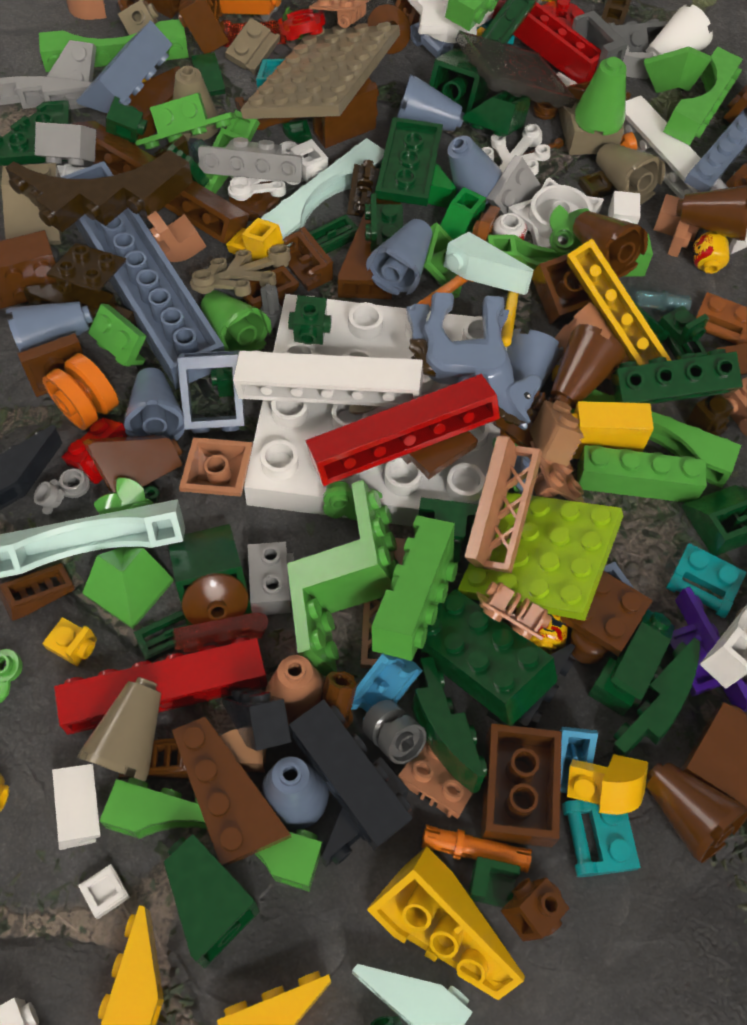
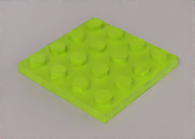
(557, 555)

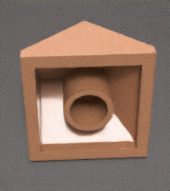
(216, 467)

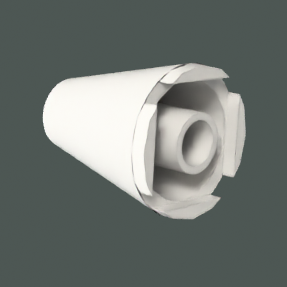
(684, 29)

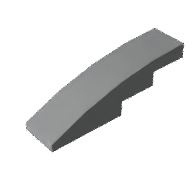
(34, 90)

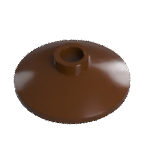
(395, 16)
(211, 592)

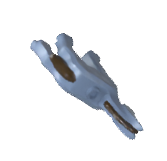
(458, 360)

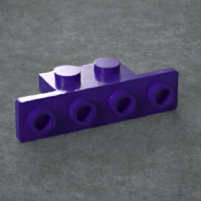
(708, 635)

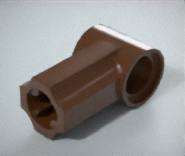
(340, 691)

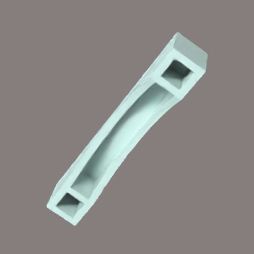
(296, 209)
(134, 527)

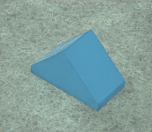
(576, 745)

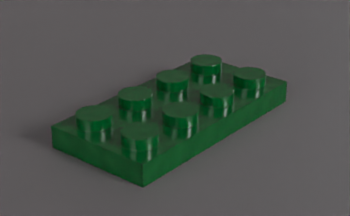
(409, 161)

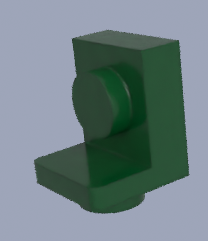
(684, 325)

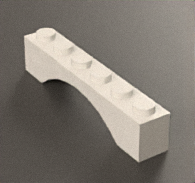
(729, 655)

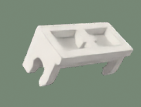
(76, 806)

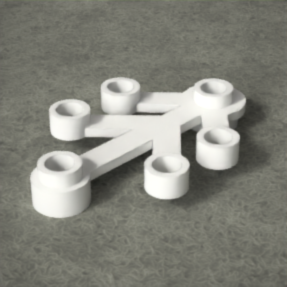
(530, 138)
(243, 188)

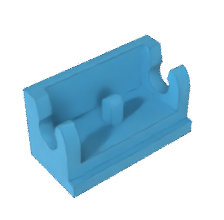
(385, 681)

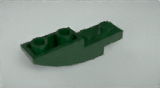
(669, 690)
(447, 733)

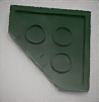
(20, 141)

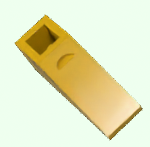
(137, 984)
(277, 1005)

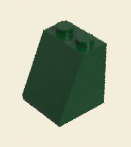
(459, 80)
(205, 554)
(207, 899)

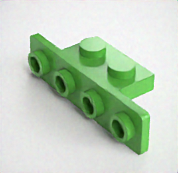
(182, 117)

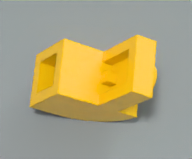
(256, 238)
(615, 787)

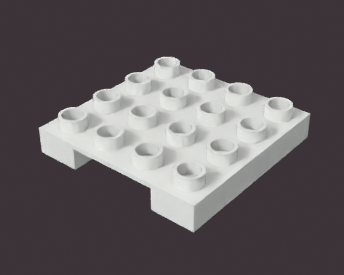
(280, 463)

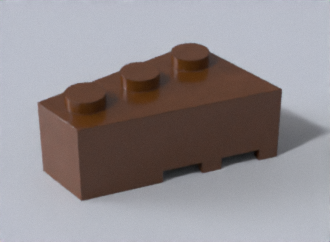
(204, 23)

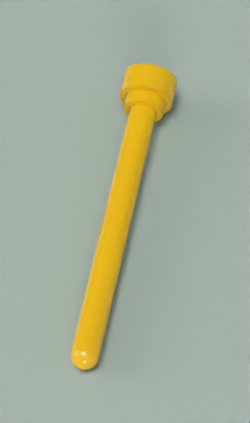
(507, 329)

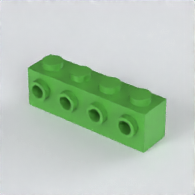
(641, 474)

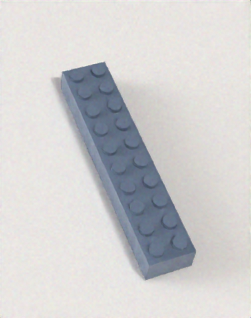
(150, 287)

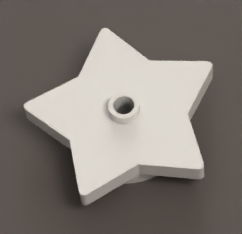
(435, 24)
(538, 210)

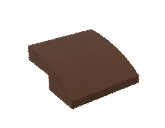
(442, 454)

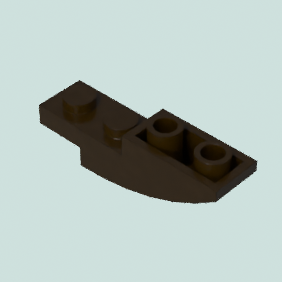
(48, 294)

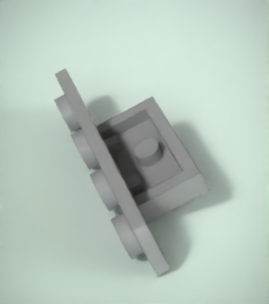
(251, 160)

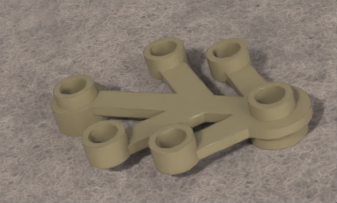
(241, 268)

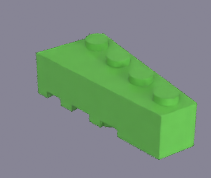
(416, 590)

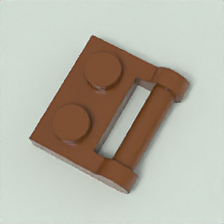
(726, 319)

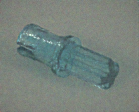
(662, 300)

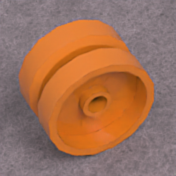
(81, 391)

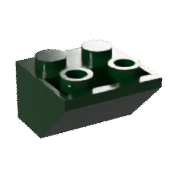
(500, 113)
(720, 519)

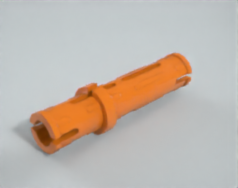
(468, 846)

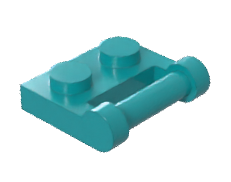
(709, 573)
(612, 839)

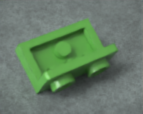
(117, 336)

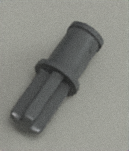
(271, 306)

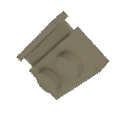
(252, 46)

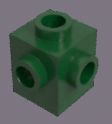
(310, 320)

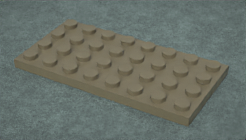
(322, 73)

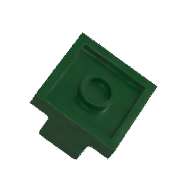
(456, 512)

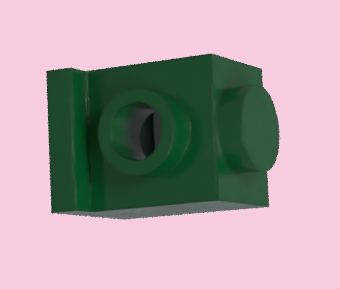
(125, 121)

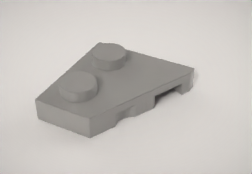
(75, 62)
(514, 186)

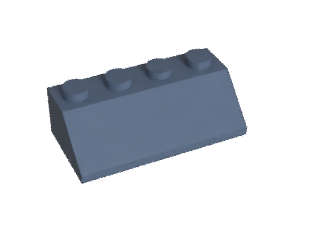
(127, 69)

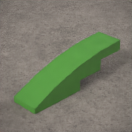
(239, 128)

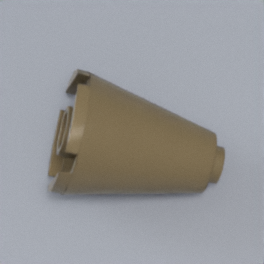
(188, 82)
(631, 169)
(126, 731)

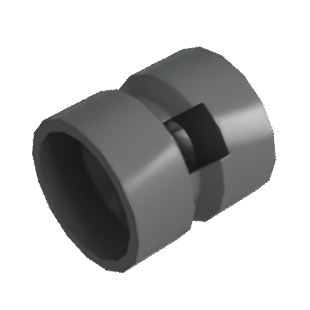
(394, 731)

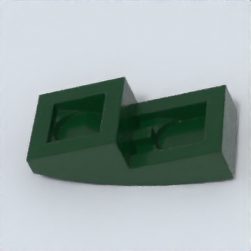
(210, 71)

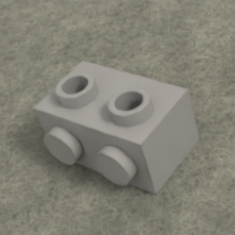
(65, 142)
(269, 578)

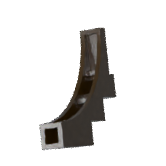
(103, 198)

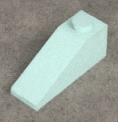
(486, 264)
(415, 999)

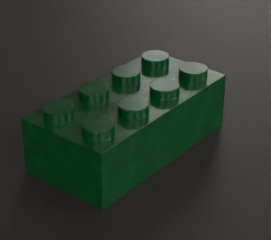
(488, 658)

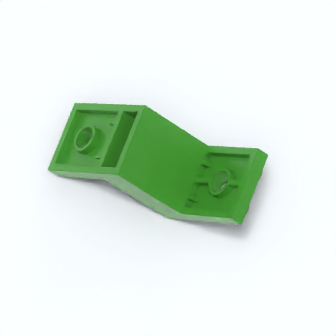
(341, 579)

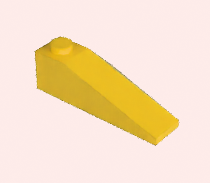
(439, 916)

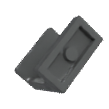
(601, 35)

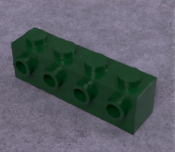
(677, 379)

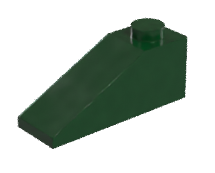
(643, 654)

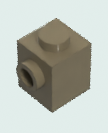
(138, 15)

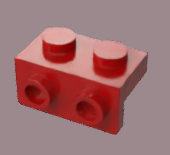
(77, 454)

